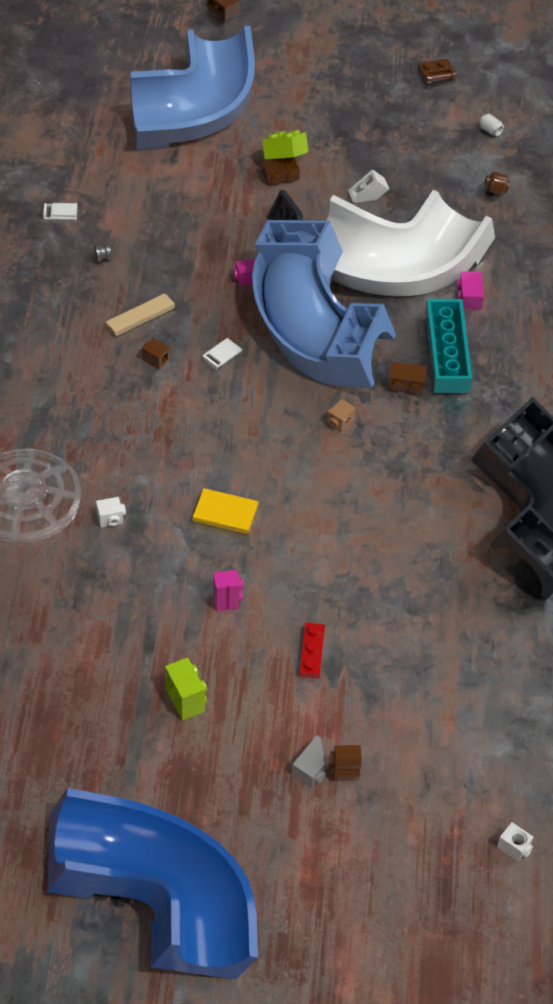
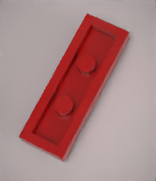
(312, 650)

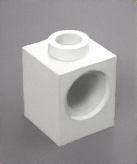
(515, 834)

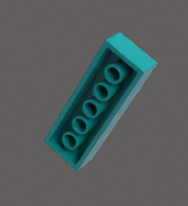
(448, 346)

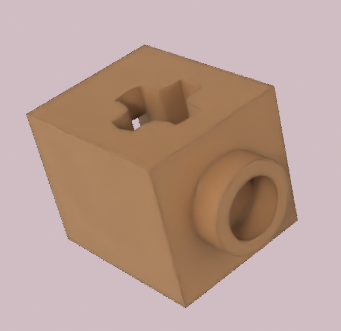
(341, 415)

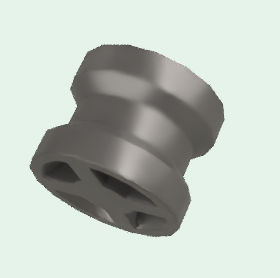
(102, 252)

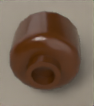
(497, 183)

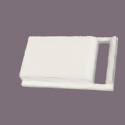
(61, 211)
(222, 353)

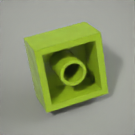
(285, 144)
(185, 688)

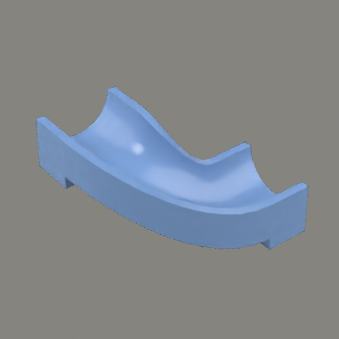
(196, 100)
(304, 315)

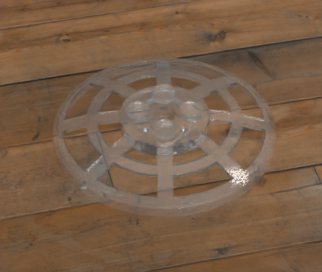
(35, 494)

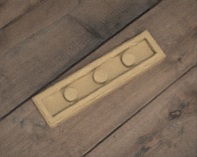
(140, 314)

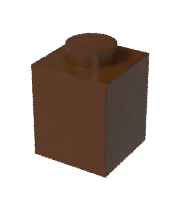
(155, 353)

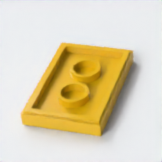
(225, 511)

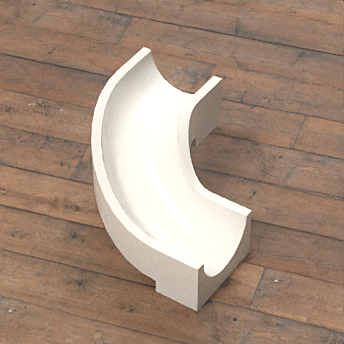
(406, 256)

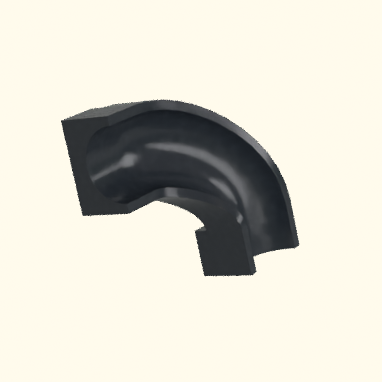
(522, 466)

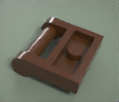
(436, 70)

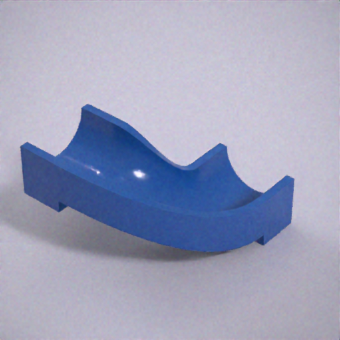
(152, 856)

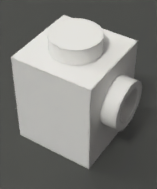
(110, 512)

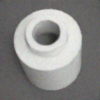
(491, 125)

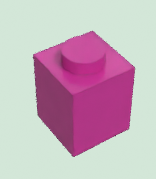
(243, 271)

